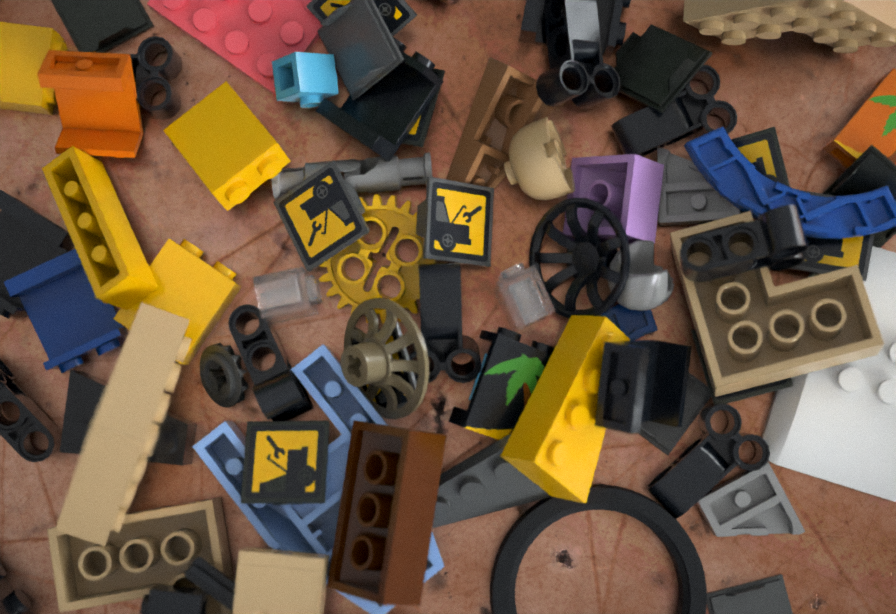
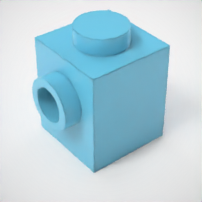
(305, 78)

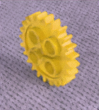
(407, 273)

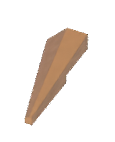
(500, 109)

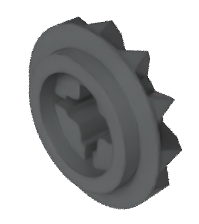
(223, 385)

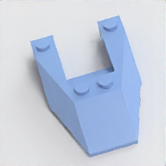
(309, 525)

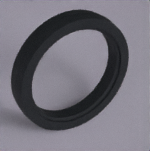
(600, 497)

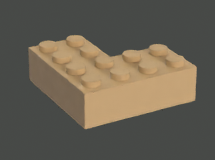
(832, 22)
(770, 332)
(124, 426)
(148, 551)

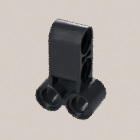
(575, 56)
(154, 79)
(687, 115)
(775, 243)
(443, 323)
(276, 389)
(30, 420)
(706, 462)

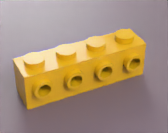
(99, 229)

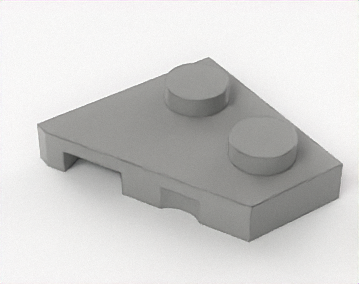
(687, 195)
(750, 505)

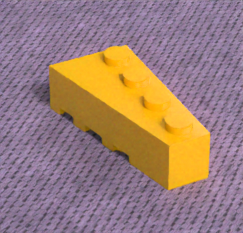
(557, 431)

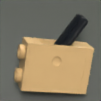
(267, 582)

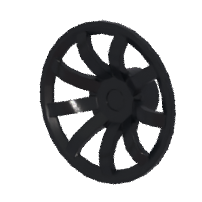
(586, 256)

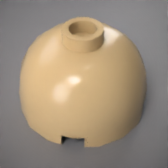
(539, 162)

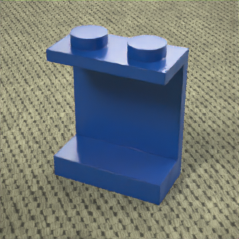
(66, 312)

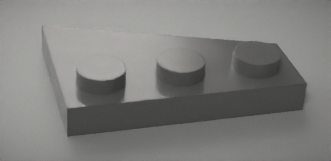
(482, 487)

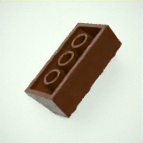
(386, 513)

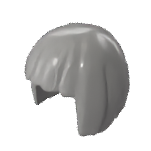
(647, 283)

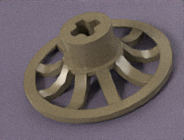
(372, 361)

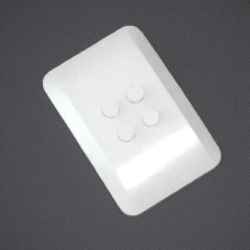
(844, 416)

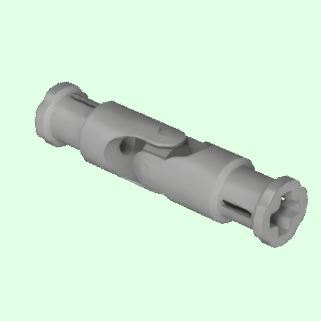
(364, 175)

